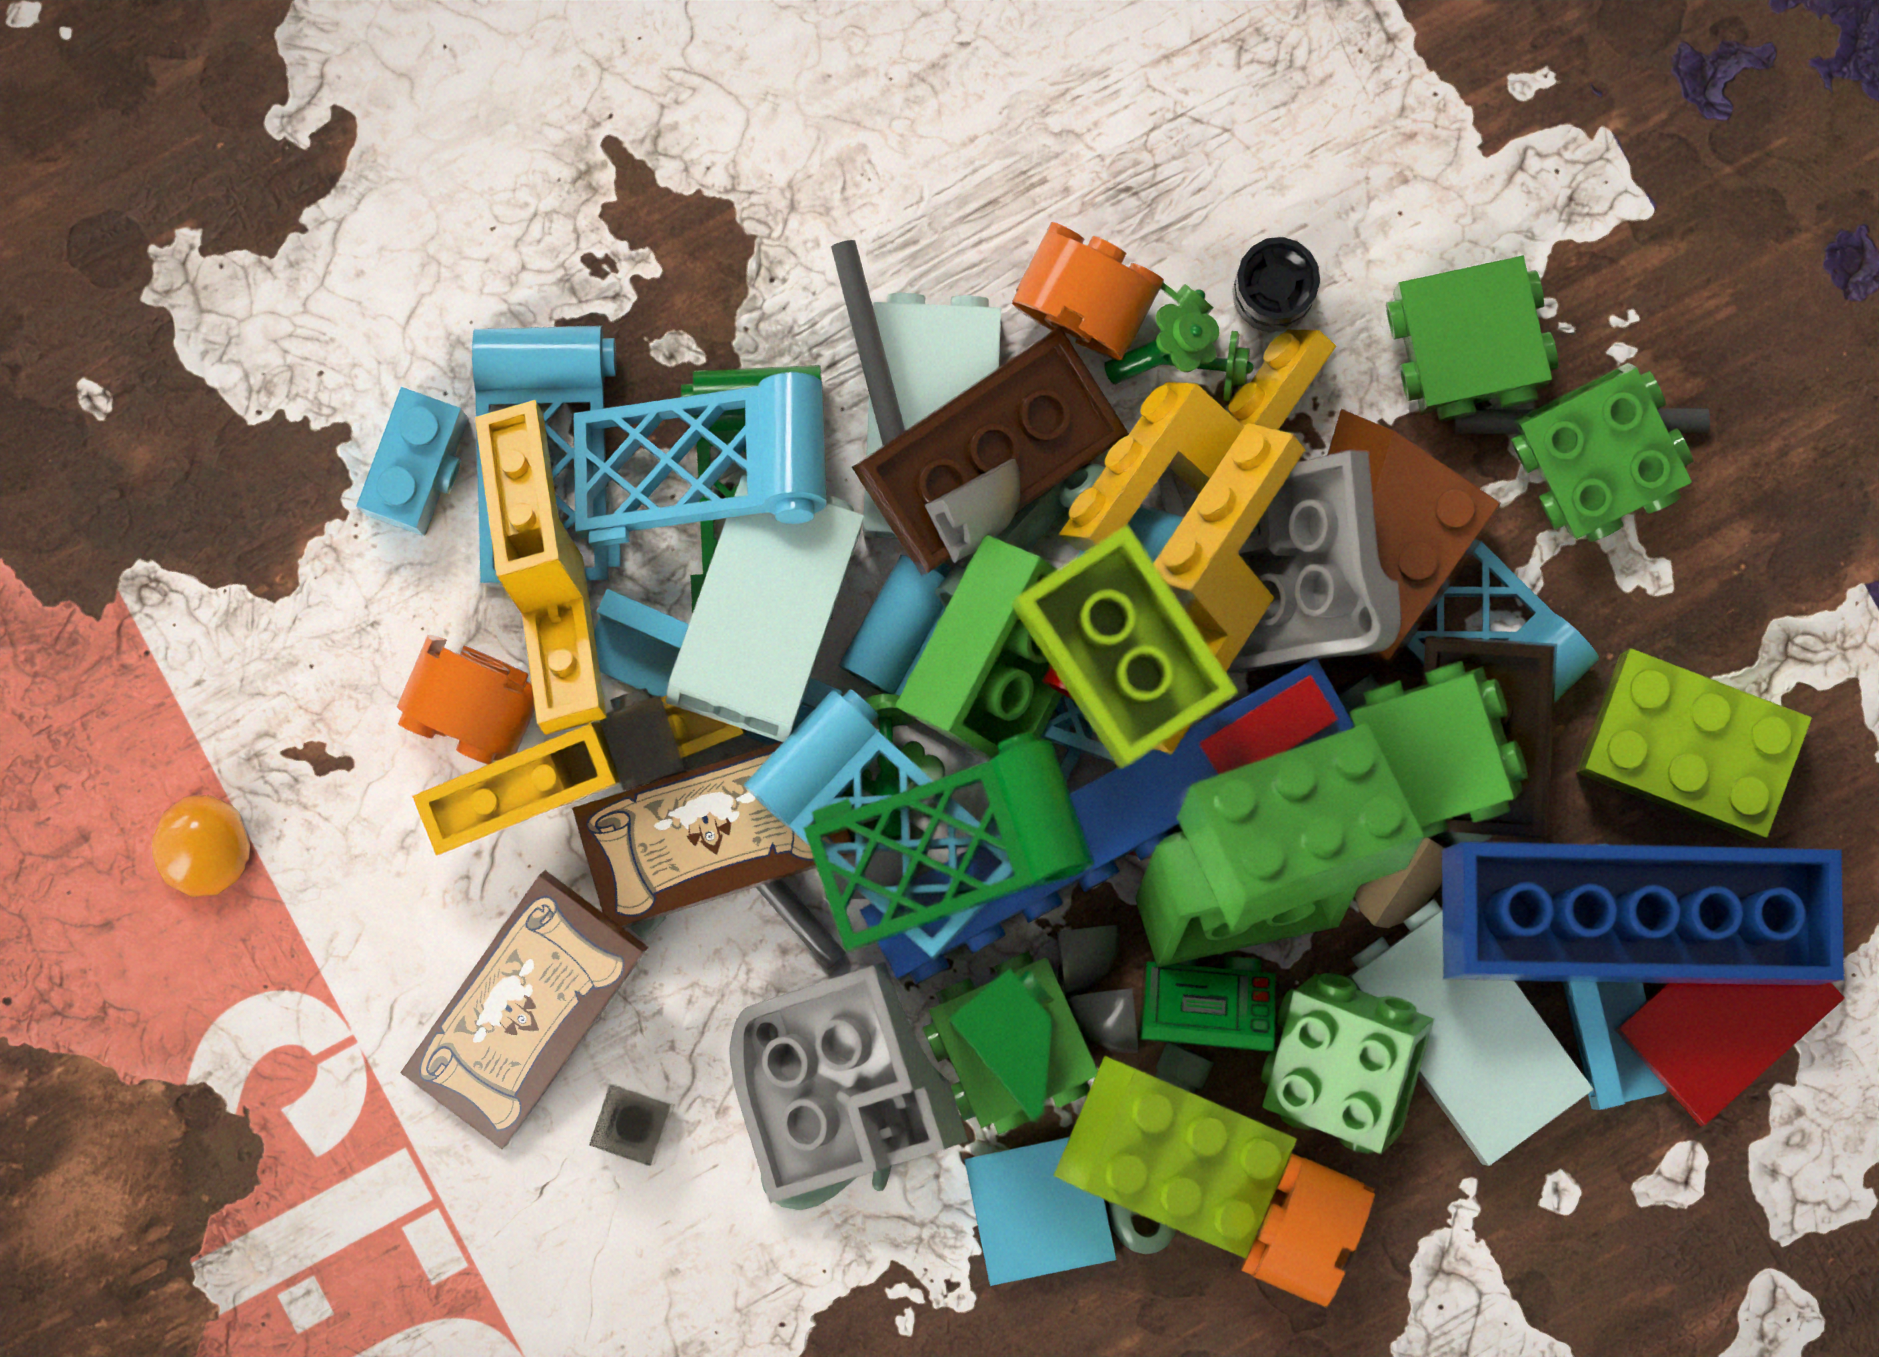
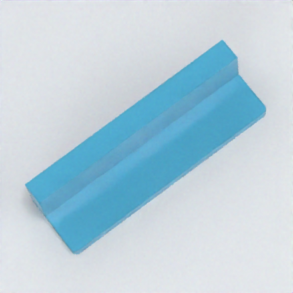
(643, 646)
(1604, 1056)

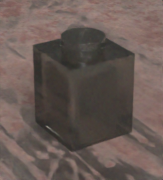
(643, 739)
(632, 1124)

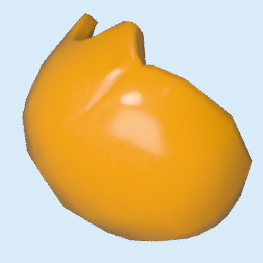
(200, 846)

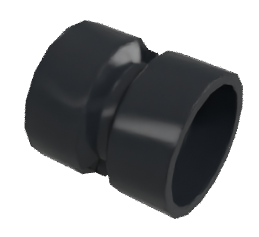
(1276, 284)

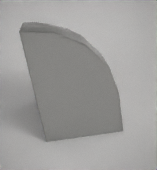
(977, 509)

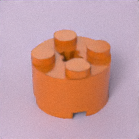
(1087, 291)
(467, 699)
(1309, 1230)

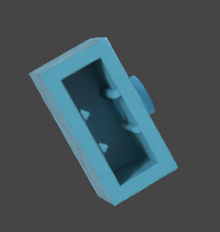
(414, 461)

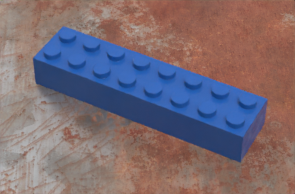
(1118, 814)

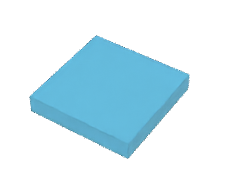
(1032, 1219)

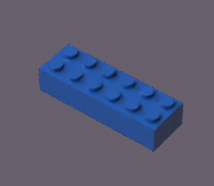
(1642, 914)

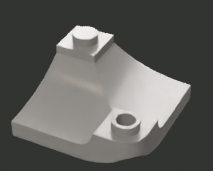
(1321, 567)
(838, 1085)

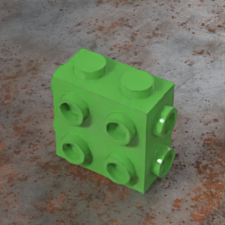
(1472, 338)
(1603, 453)
(1446, 745)
(1346, 1062)
(979, 1091)

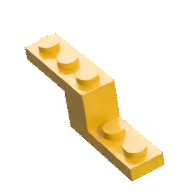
(1192, 434)
(1202, 554)
(540, 567)
(541, 780)

